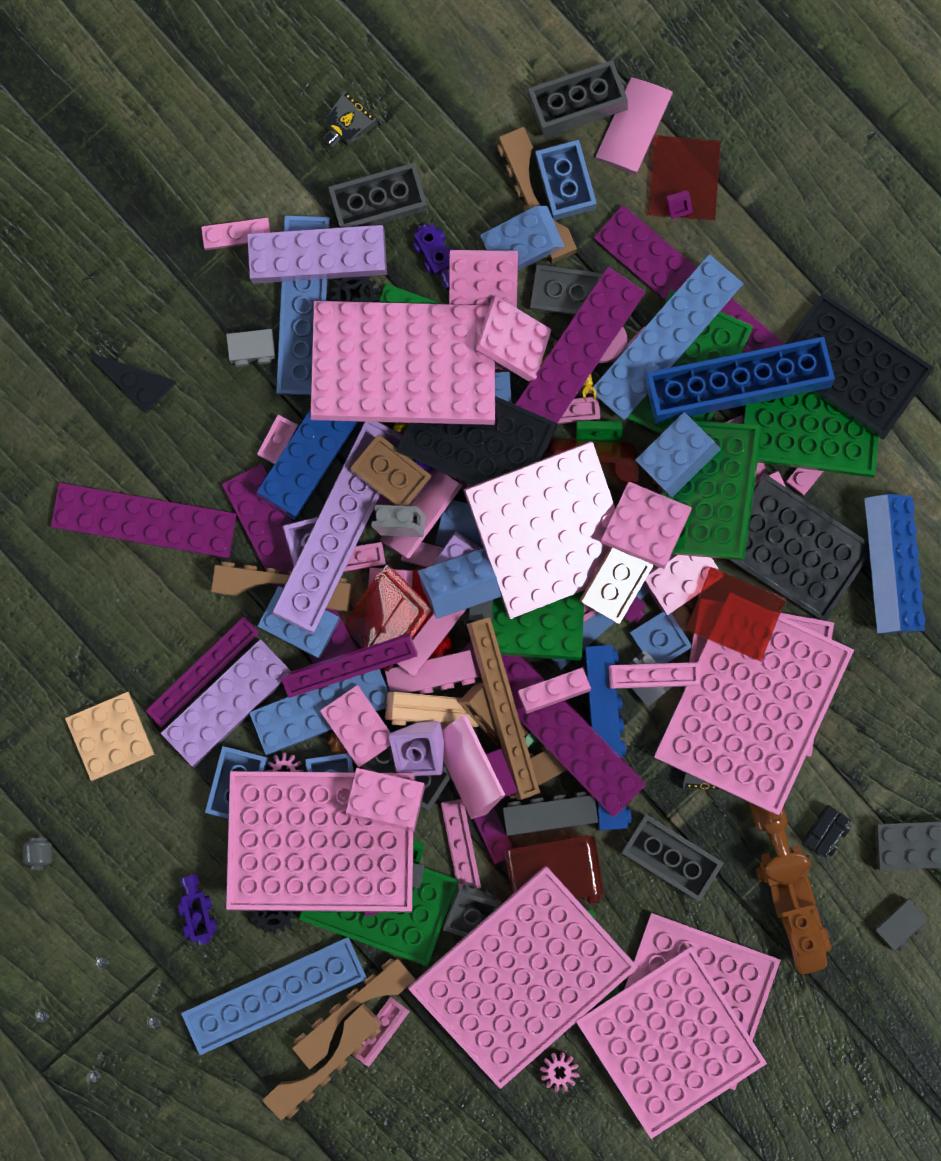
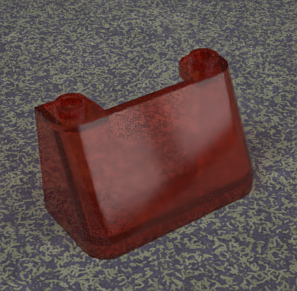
(620, 454)
(571, 861)

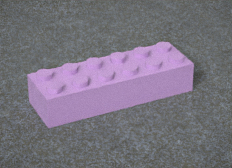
(317, 254)
(226, 703)

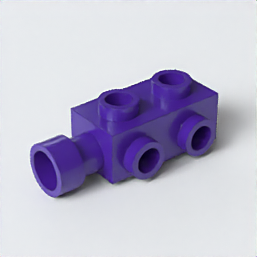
(433, 249)
(193, 916)

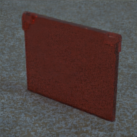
(684, 166)
(735, 614)

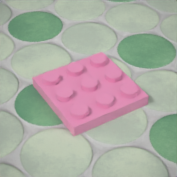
(481, 276)
(513, 339)
(646, 525)

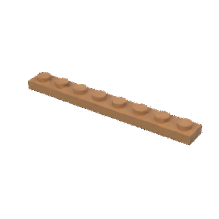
(503, 707)

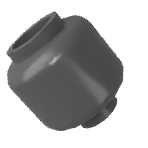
(37, 853)

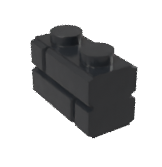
(827, 831)

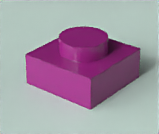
(679, 204)

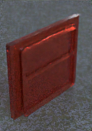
(386, 611)

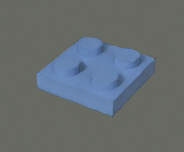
(661, 638)

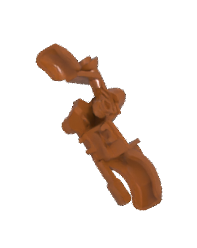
(792, 893)

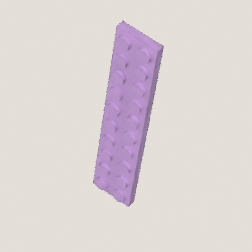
(331, 539)

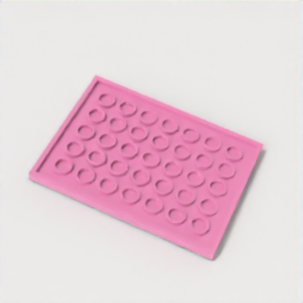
(400, 363)
(755, 717)
(304, 854)
(522, 977)

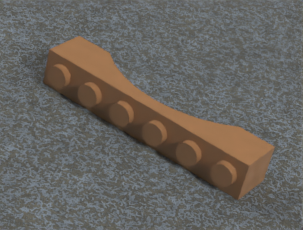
(518, 151)
(234, 581)
(316, 1044)
(289, 1094)

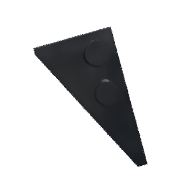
(140, 385)

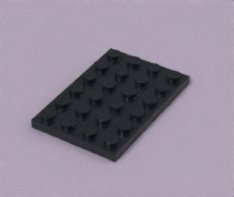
(870, 370)
(480, 450)
(800, 549)

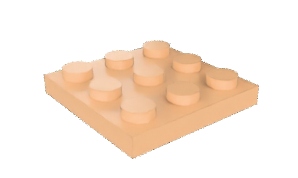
(110, 736)

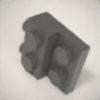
(470, 908)

